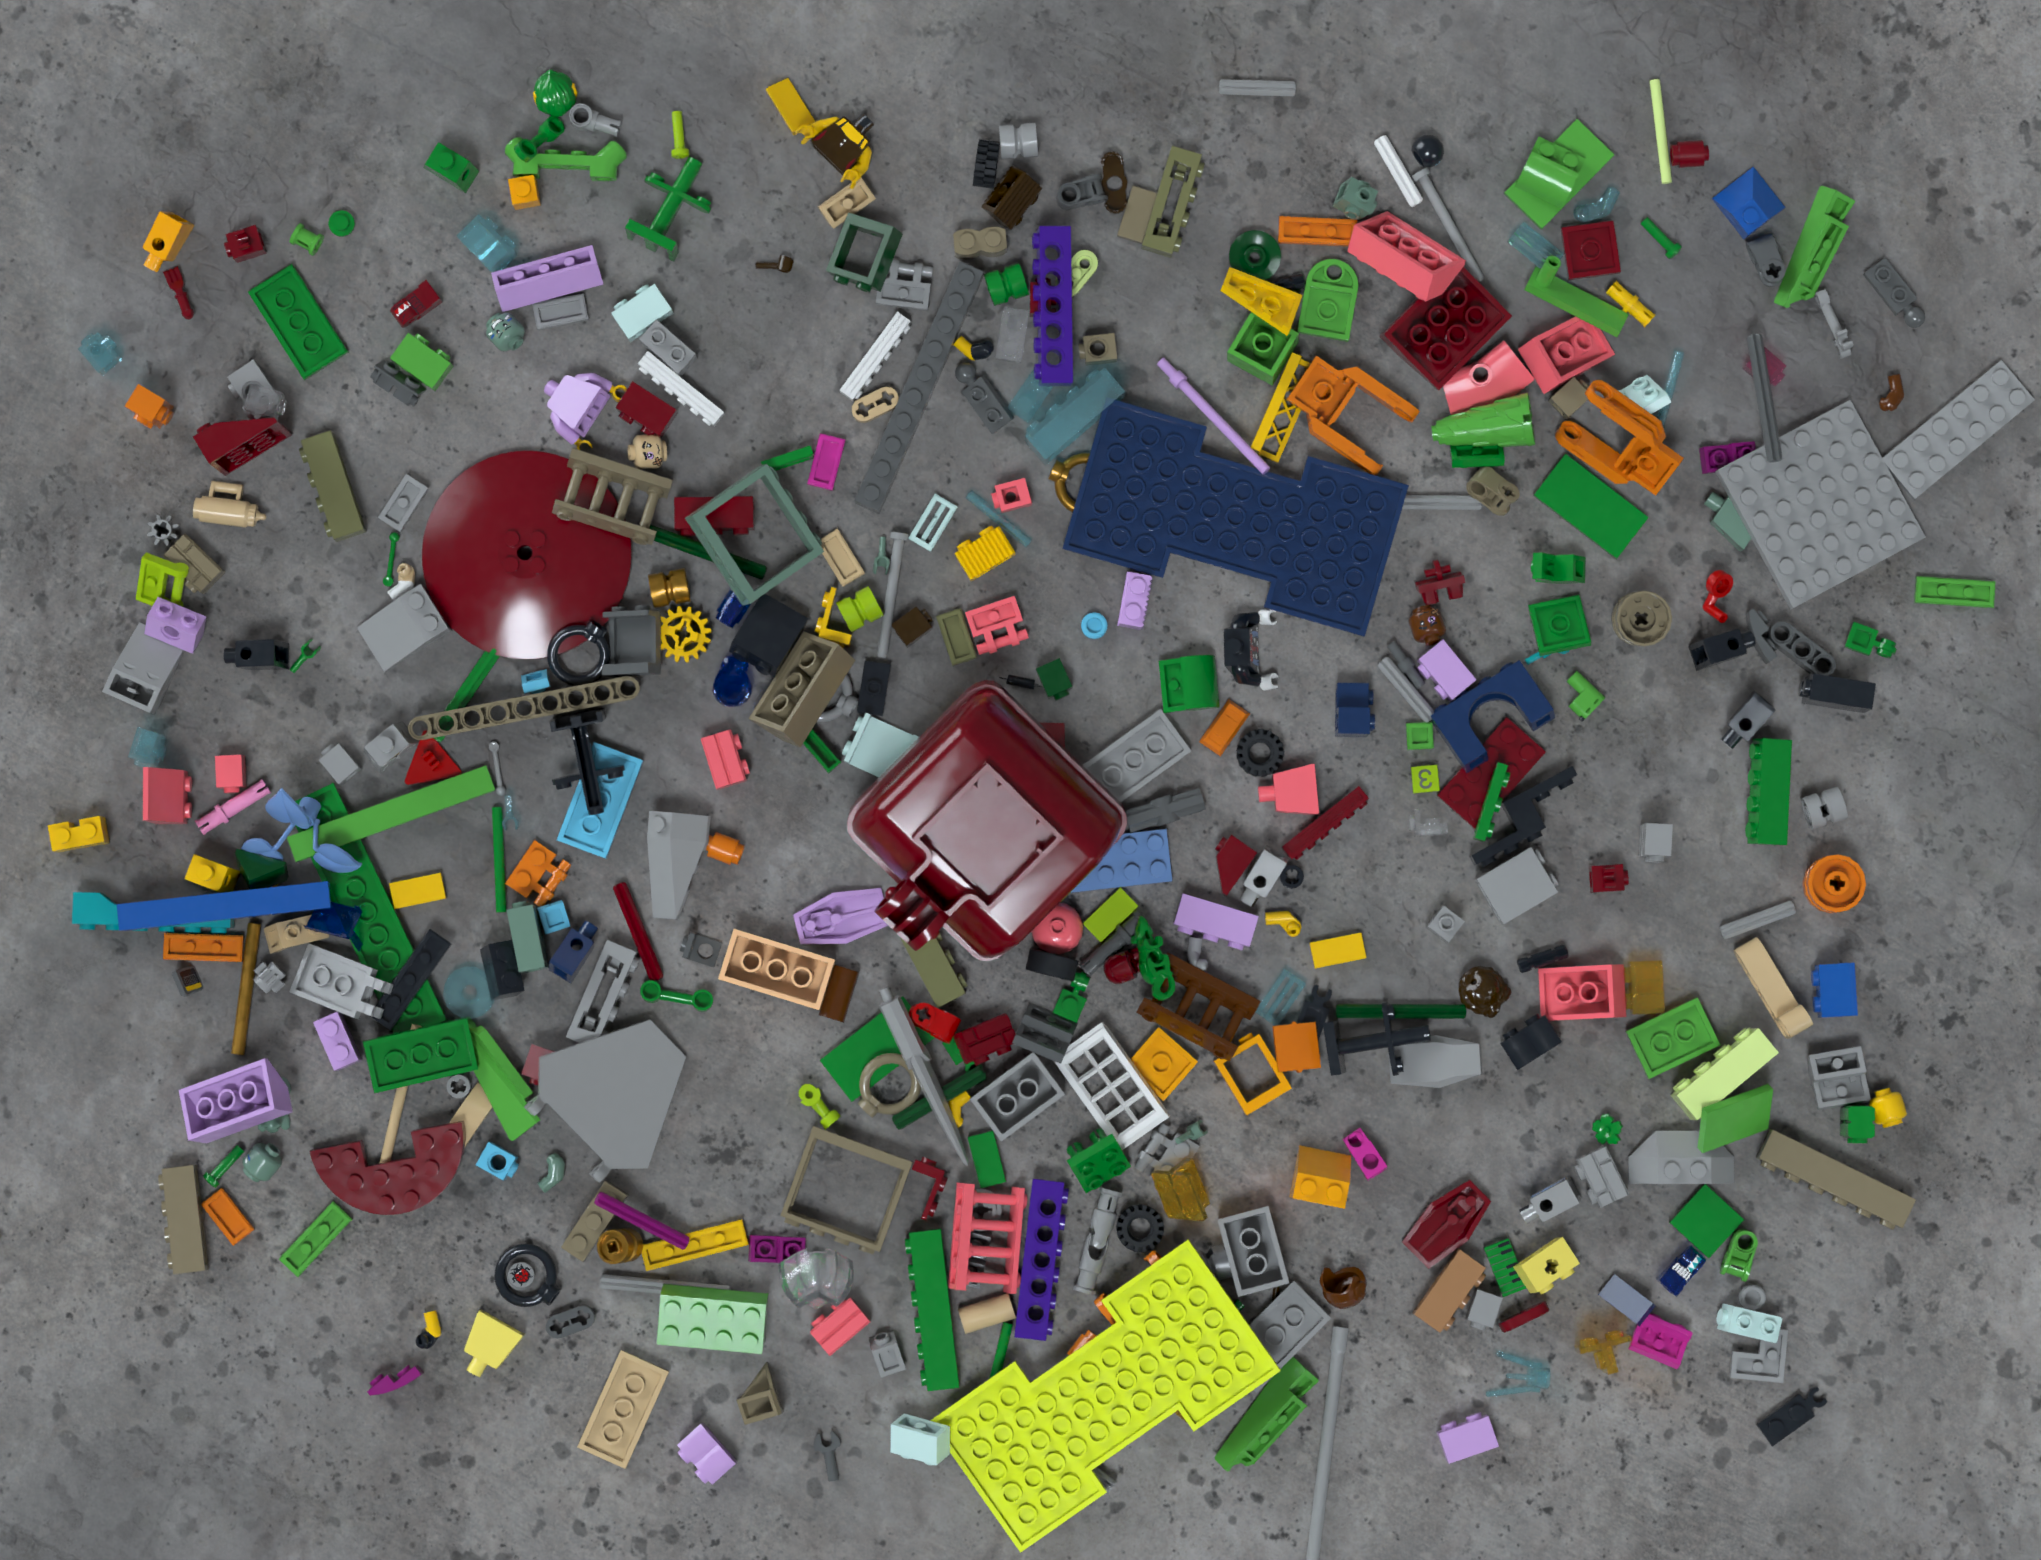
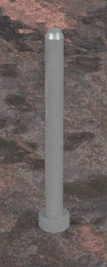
(1422, 177)
(891, 591)

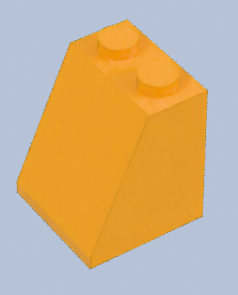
(1321, 1177)

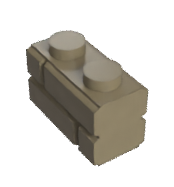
(202, 568)

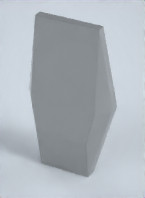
(1437, 1062)

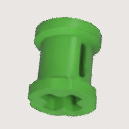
(306, 239)

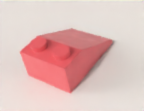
(1565, 353)
(166, 796)
(1582, 992)

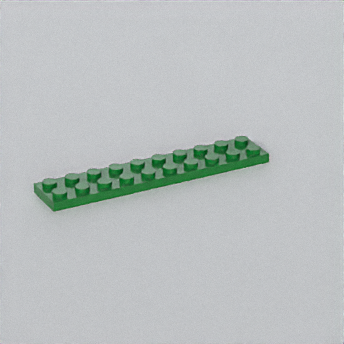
(379, 927)

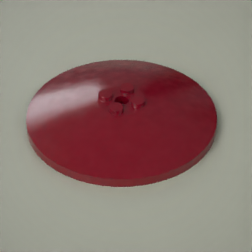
(510, 601)

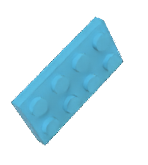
(598, 831)

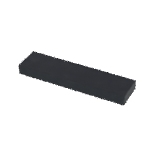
(412, 978)

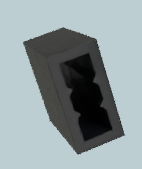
(768, 635)
(1837, 693)

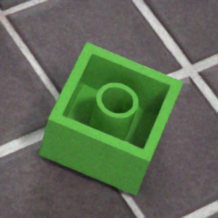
(1262, 349)

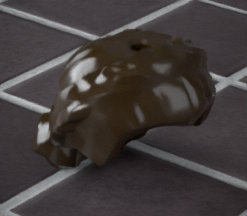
(1486, 994)

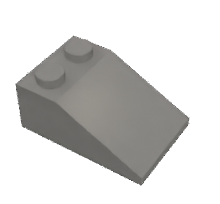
(403, 627)

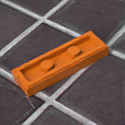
(1315, 231)
(203, 947)

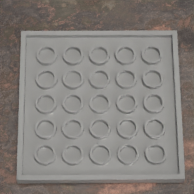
(1822, 506)

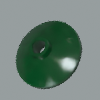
(1258, 243)

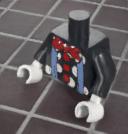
(1242, 649)

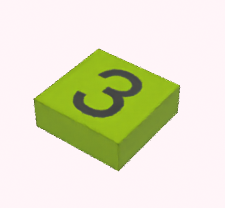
(1425, 779)

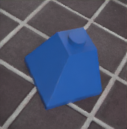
(1748, 203)

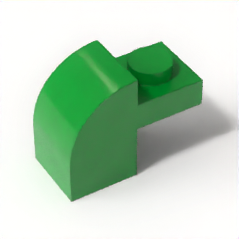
(1558, 568)

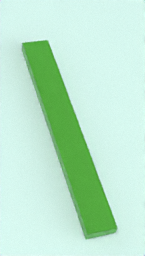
(394, 812)

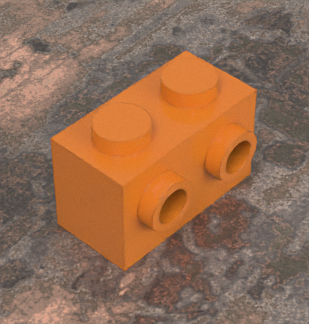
(149, 408)

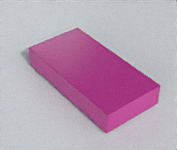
(826, 462)

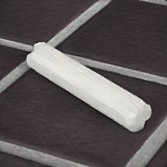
(1398, 171)

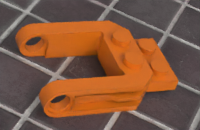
(1325, 393)
(1645, 456)

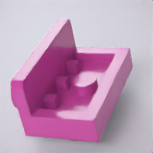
(1660, 1340)

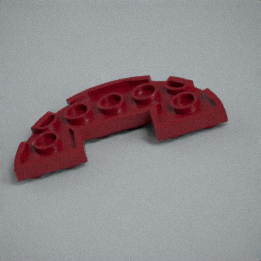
(395, 1184)

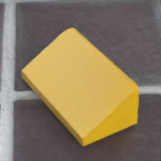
(789, 105)

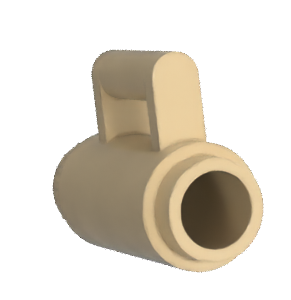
(226, 511)

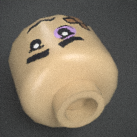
(647, 451)

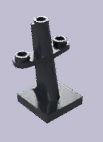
(588, 774)
(1389, 1039)

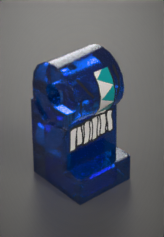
(1681, 1270)

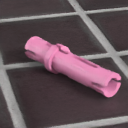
(232, 807)

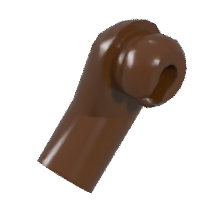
(1895, 395)

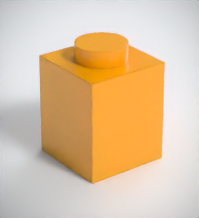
(524, 192)

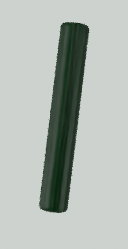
(950, 1091)

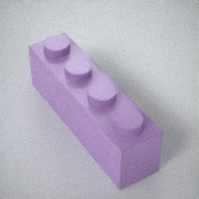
(547, 278)

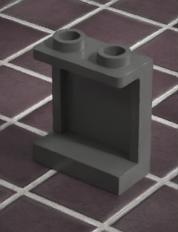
(634, 642)

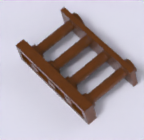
(1219, 995)

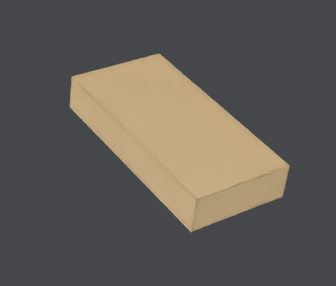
(841, 558)

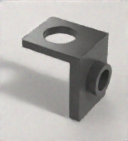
(692, 943)

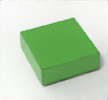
(1419, 736)

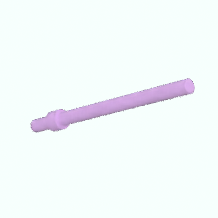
(1179, 380)

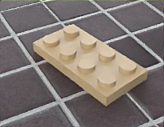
(623, 1409)

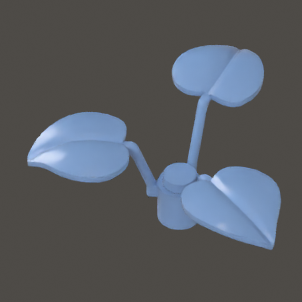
(304, 815)

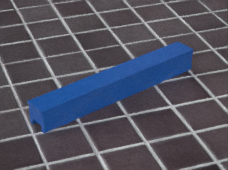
(224, 906)

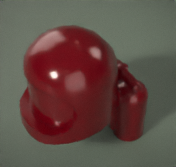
(1122, 966)

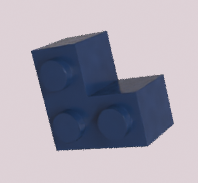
(1353, 710)

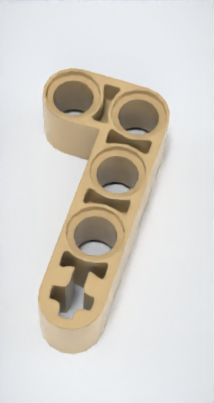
(1772, 989)

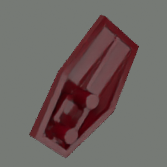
(1447, 1223)

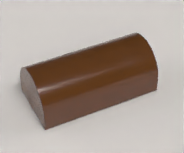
(839, 993)

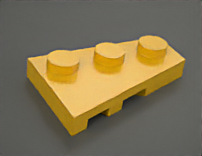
(1264, 299)

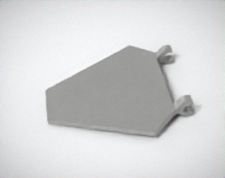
(613, 1092)

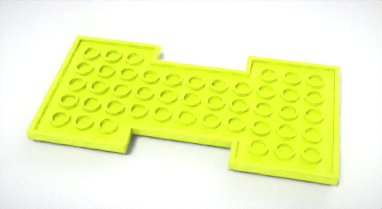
(1169, 1351)

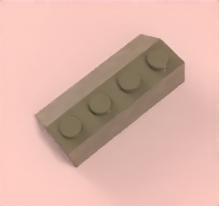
(802, 688)

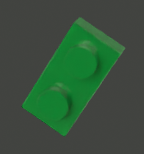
(1471, 456)

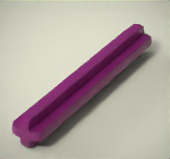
(642, 1220)

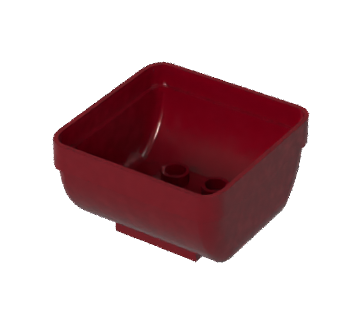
(983, 826)

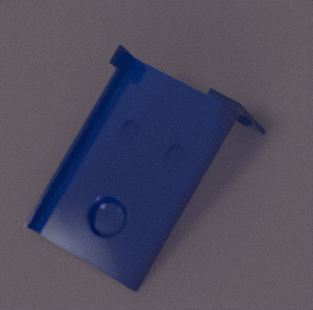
(337, 921)

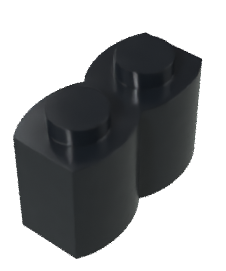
(1530, 1041)

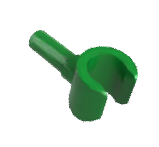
(306, 653)

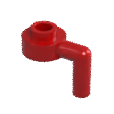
(1718, 586)

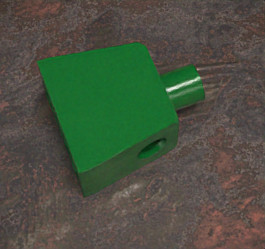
(451, 167)

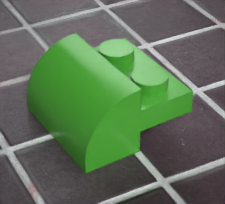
(1550, 172)

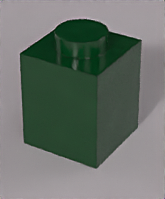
(1054, 679)

